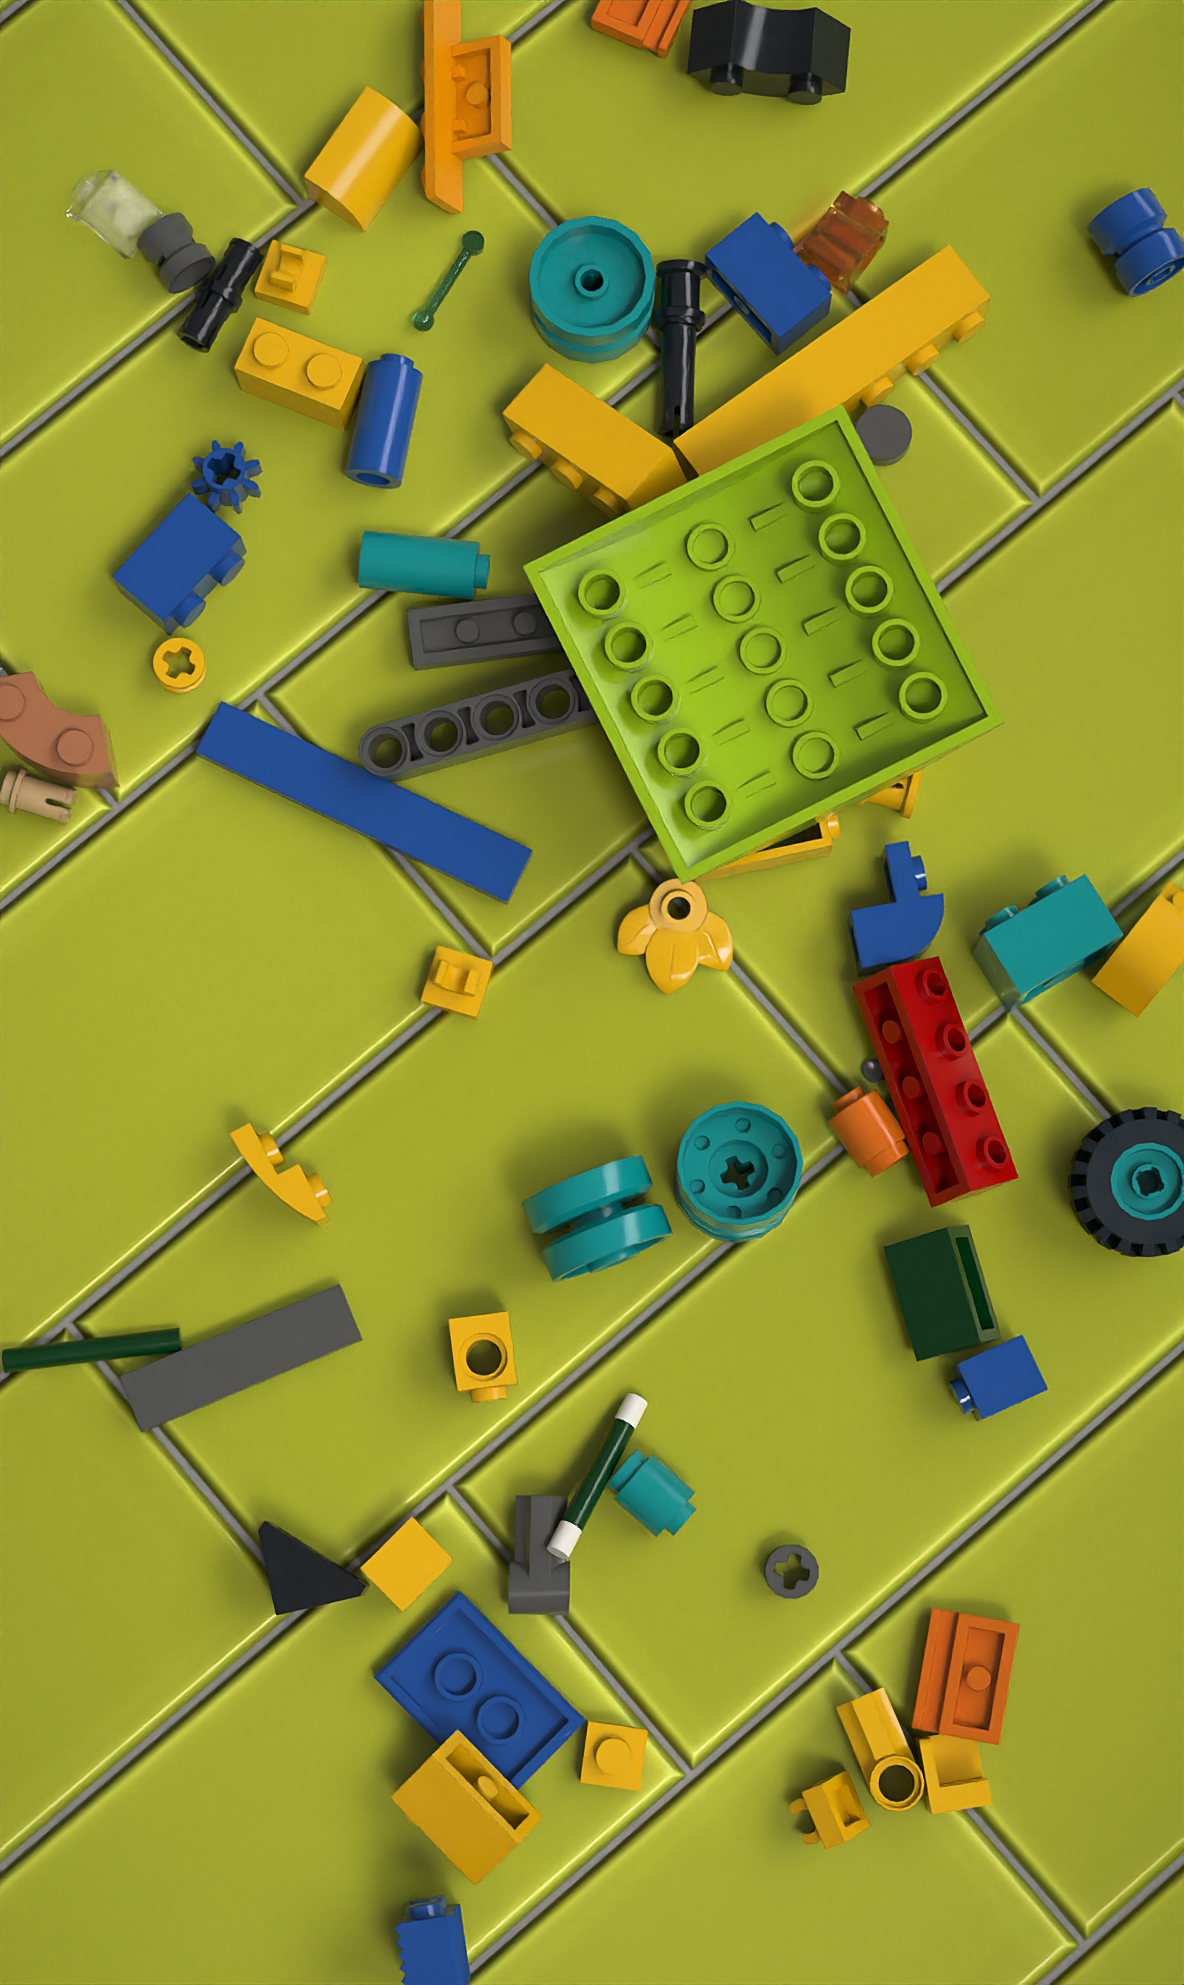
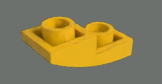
(297, 1190)

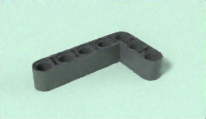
(470, 719)

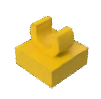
(290, 277)
(457, 982)
(833, 1810)

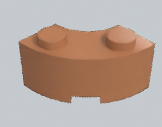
(52, 740)

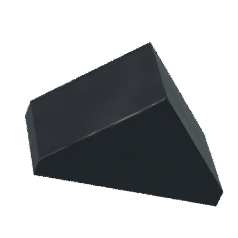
(301, 1575)

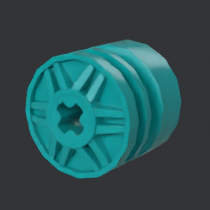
(752, 1142)

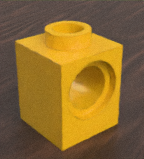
(467, 1333)

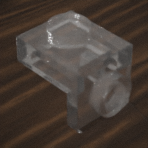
(113, 210)

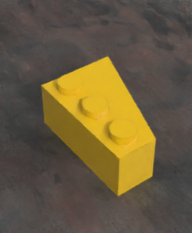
(590, 444)

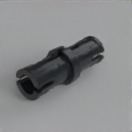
(220, 295)

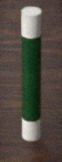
(597, 1476)

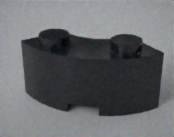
(769, 51)

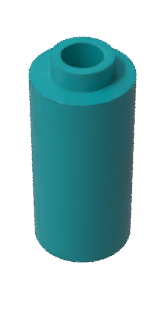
(422, 565)

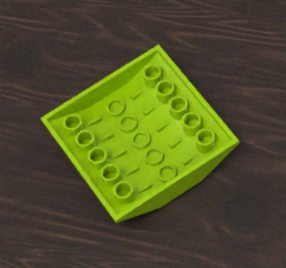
(764, 646)

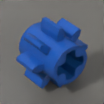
(221, 463)

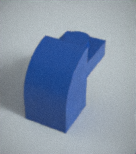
(906, 925)

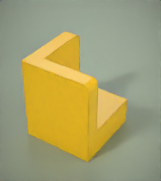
(407, 1564)
(951, 1773)

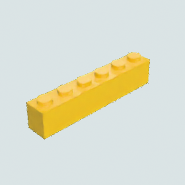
(847, 363)

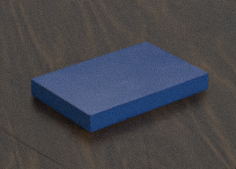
(476, 1681)

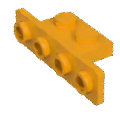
(464, 101)

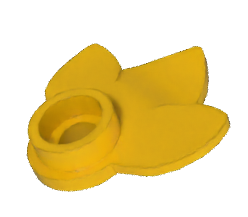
(672, 943)

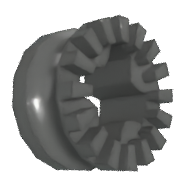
(776, 1581)

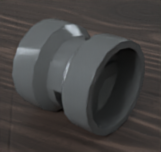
(174, 250)

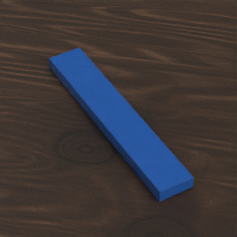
(364, 803)

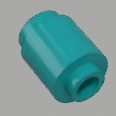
(652, 1493)

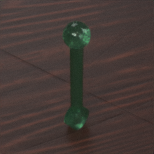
(471, 246)

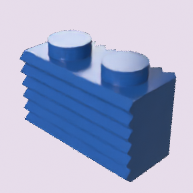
(433, 1943)

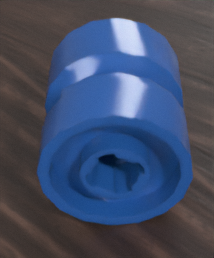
(1136, 236)

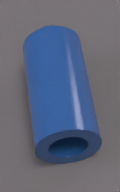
(384, 422)

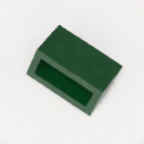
(942, 1292)

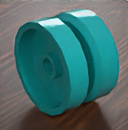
(592, 289)
(594, 1211)

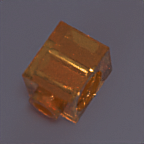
(846, 240)

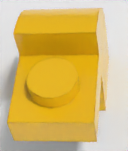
(1147, 953)

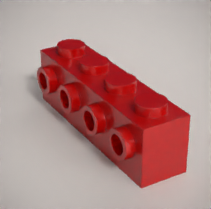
(935, 1081)

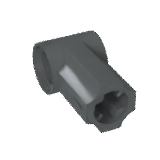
(536, 1577)

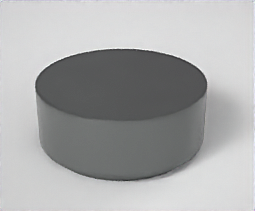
(884, 434)

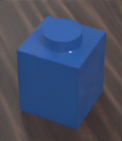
(996, 1379)

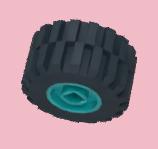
(1132, 1182)

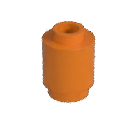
(869, 1131)

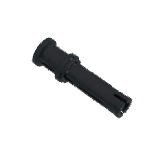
(679, 321)

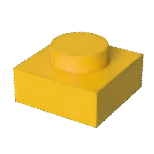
(614, 1755)

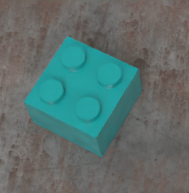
(1045, 942)

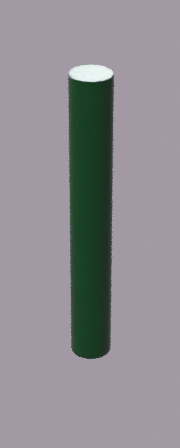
(92, 1350)

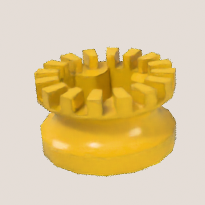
(184, 682)

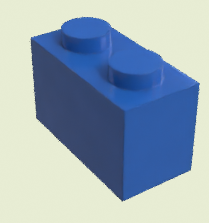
(769, 282)
(181, 565)

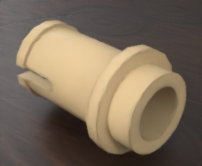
(34, 796)

